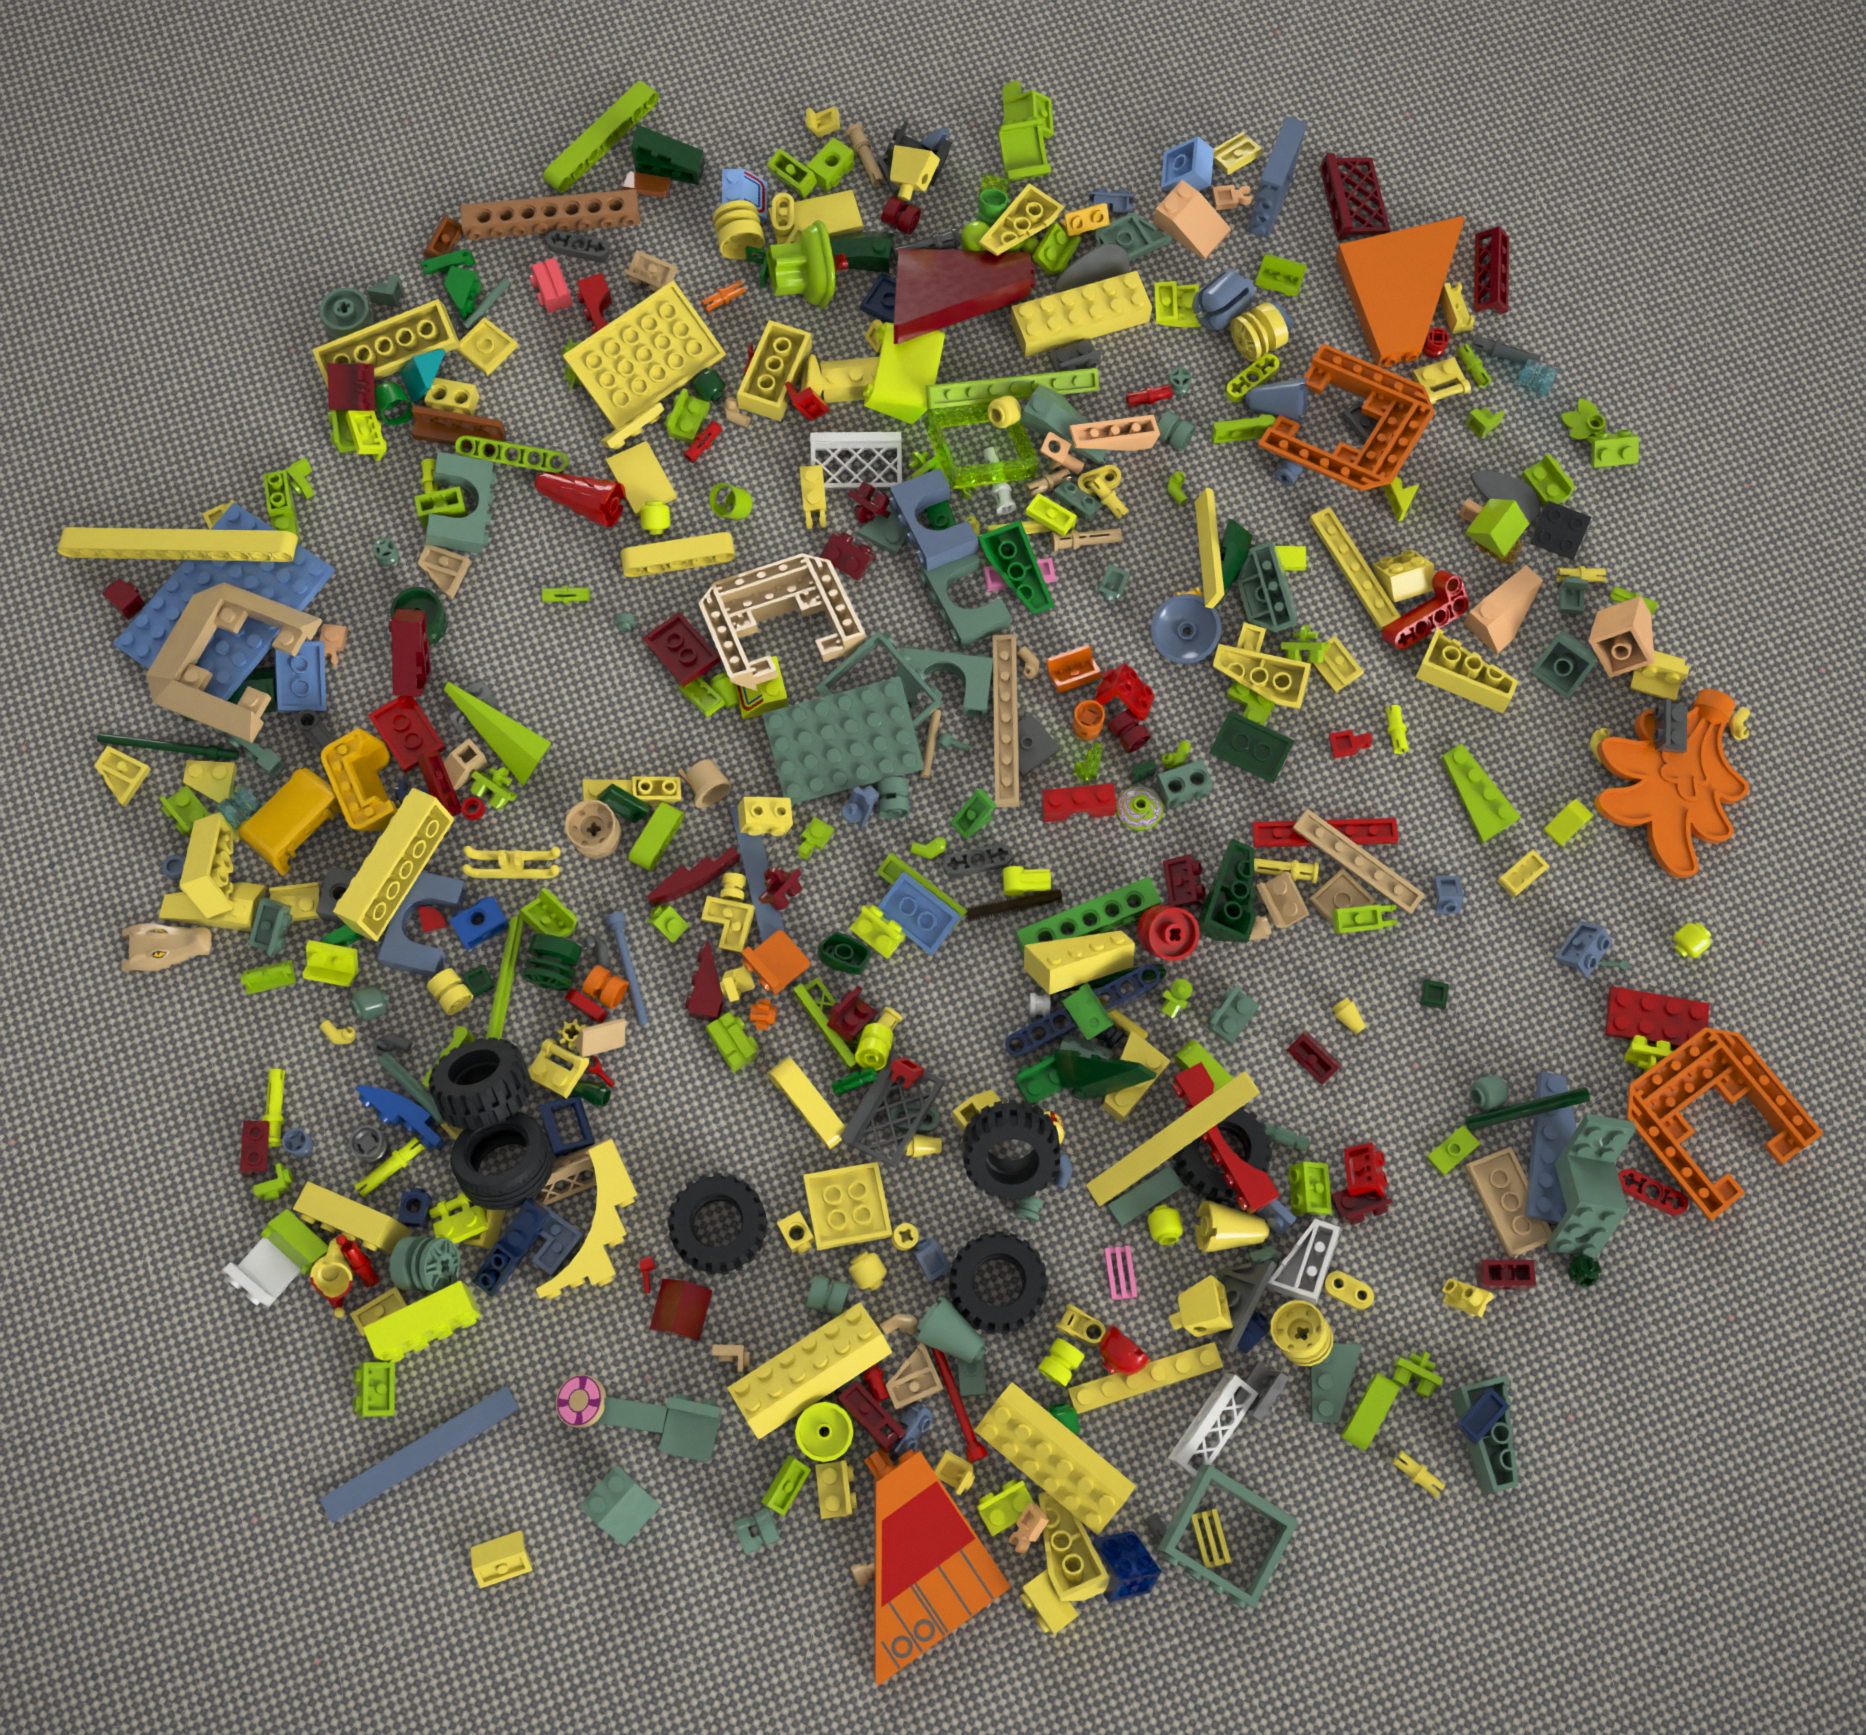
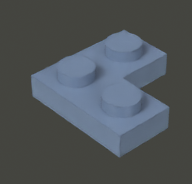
(560, 1243)

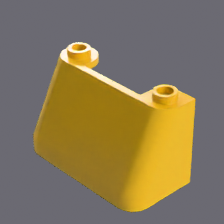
(353, 770)
(290, 818)

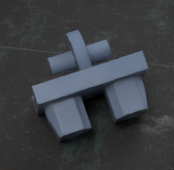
(860, 805)

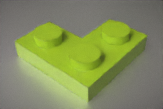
(1257, 706)

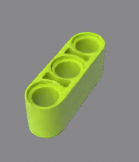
(656, 836)
(1193, 1054)
(1370, 1411)

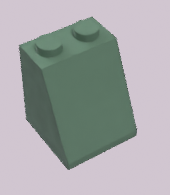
(620, 1505)

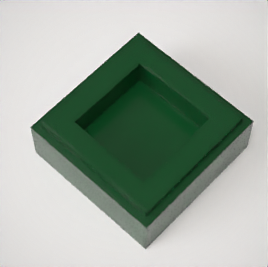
(1142, 771)
(478, 981)
(1434, 994)

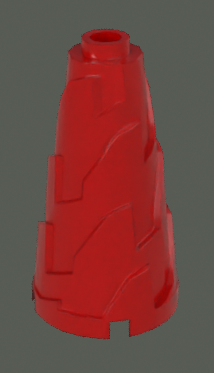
(584, 495)

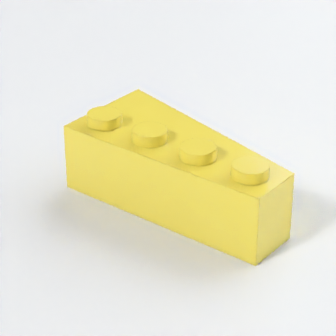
(209, 864)
(1077, 960)
(349, 1218)

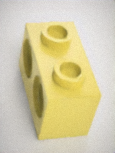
(453, 394)

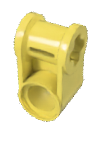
(1079, 1325)

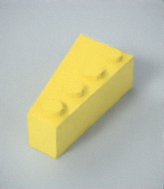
(1465, 673)

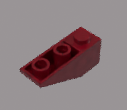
(707, 996)

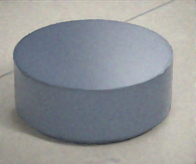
(173, 867)

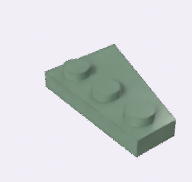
(886, 532)
(1331, 1382)

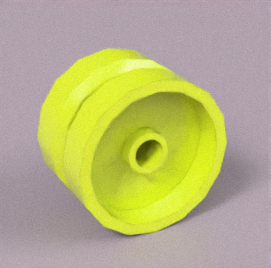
(810, 1439)

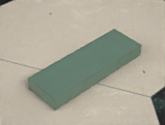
(1145, 1196)
(633, 1415)

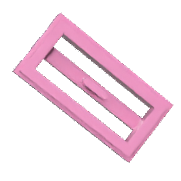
(1117, 1251)

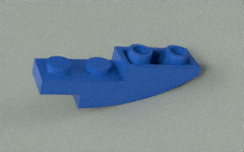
(398, 1108)

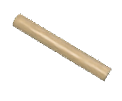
(930, 743)

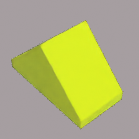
(1568, 822)

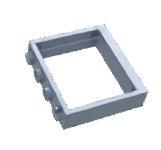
(1277, 177)

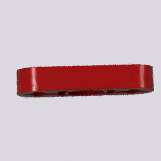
(1671, 1193)

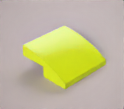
(1175, 304)

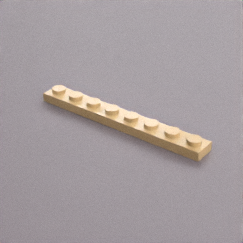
(1005, 721)

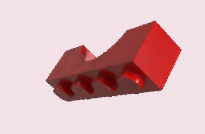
(596, 298)

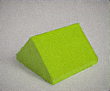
(1498, 526)

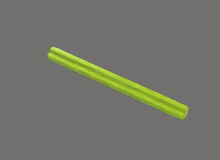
(505, 977)

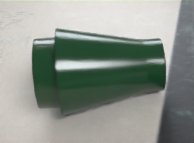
(594, 1093)

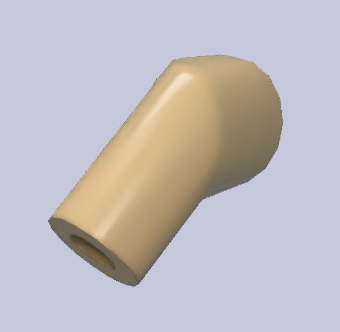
(900, 1321)

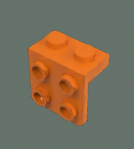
(775, 962)

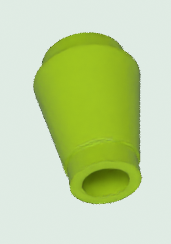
(726, 689)

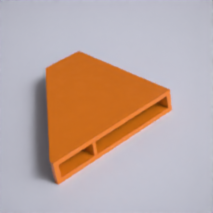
(1397, 285)

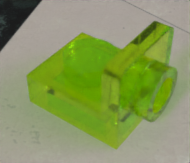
(1091, 766)

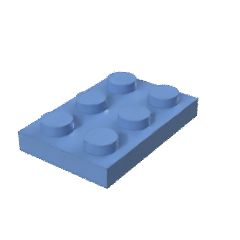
(301, 679)
(919, 912)

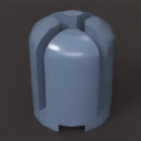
(1223, 299)

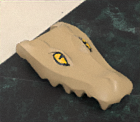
(160, 945)

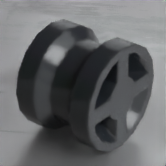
(1111, 1035)

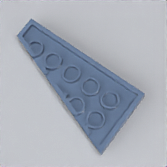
(1549, 1138)

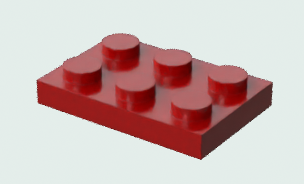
(406, 731)

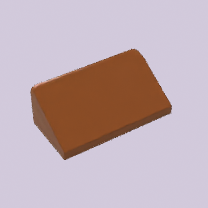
(647, 184)
(443, 238)

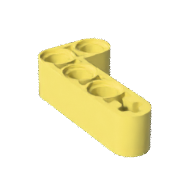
(807, 1101)

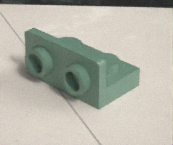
(1233, 1015)
(1084, 1047)

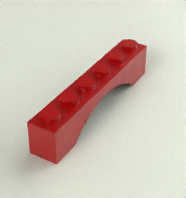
(1252, 1185)

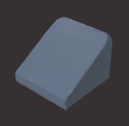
(935, 139)

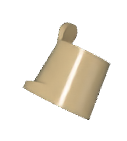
(706, 782)

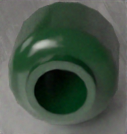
(708, 385)

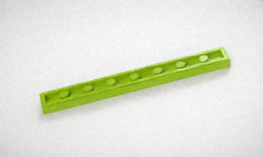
(1016, 386)

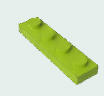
(893, 868)

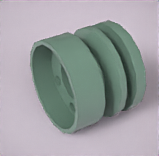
(424, 1264)

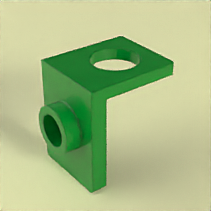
(764, 273)

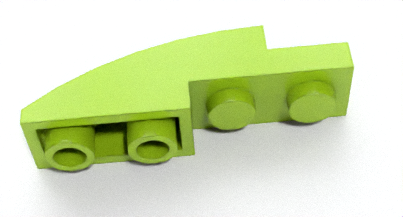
(280, 502)

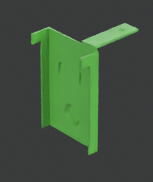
(1087, 1012)

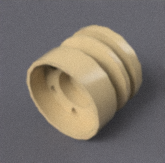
(583, 821)

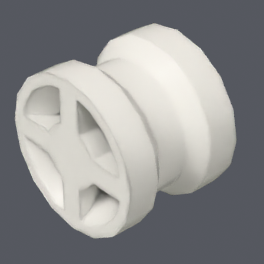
(1039, 1005)

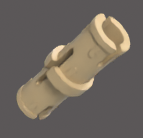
(1047, 482)

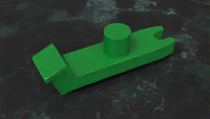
(444, 262)

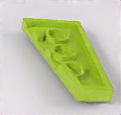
(1483, 800)

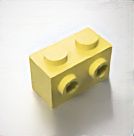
(765, 815)

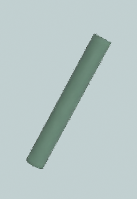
(485, 304)

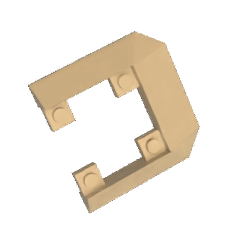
(798, 582)
(180, 684)

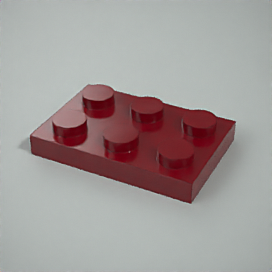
(681, 649)

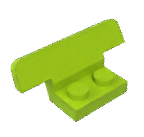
(1029, 104)

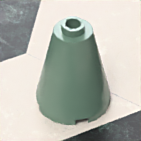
(950, 1333)

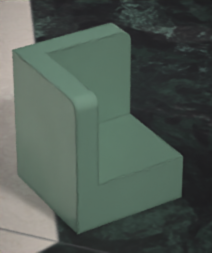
(386, 293)

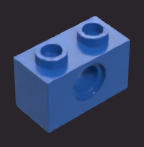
(493, 923)

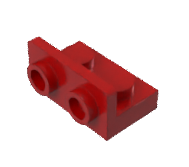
(1365, 1169)

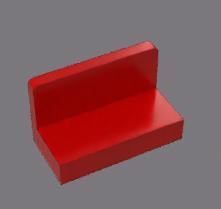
(807, 402)

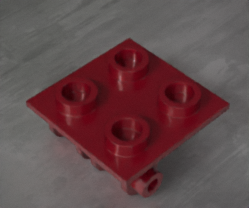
(351, 386)

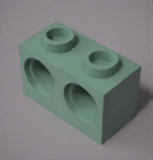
(1181, 778)

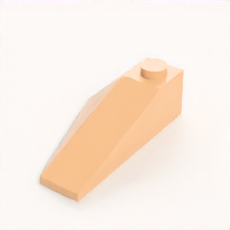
(1503, 610)

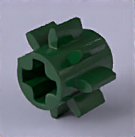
(1584, 1270)

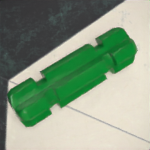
(854, 1080)

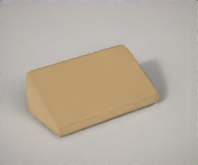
(601, 1037)

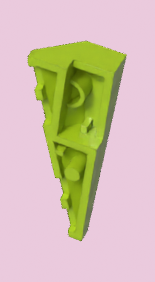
(512, 742)

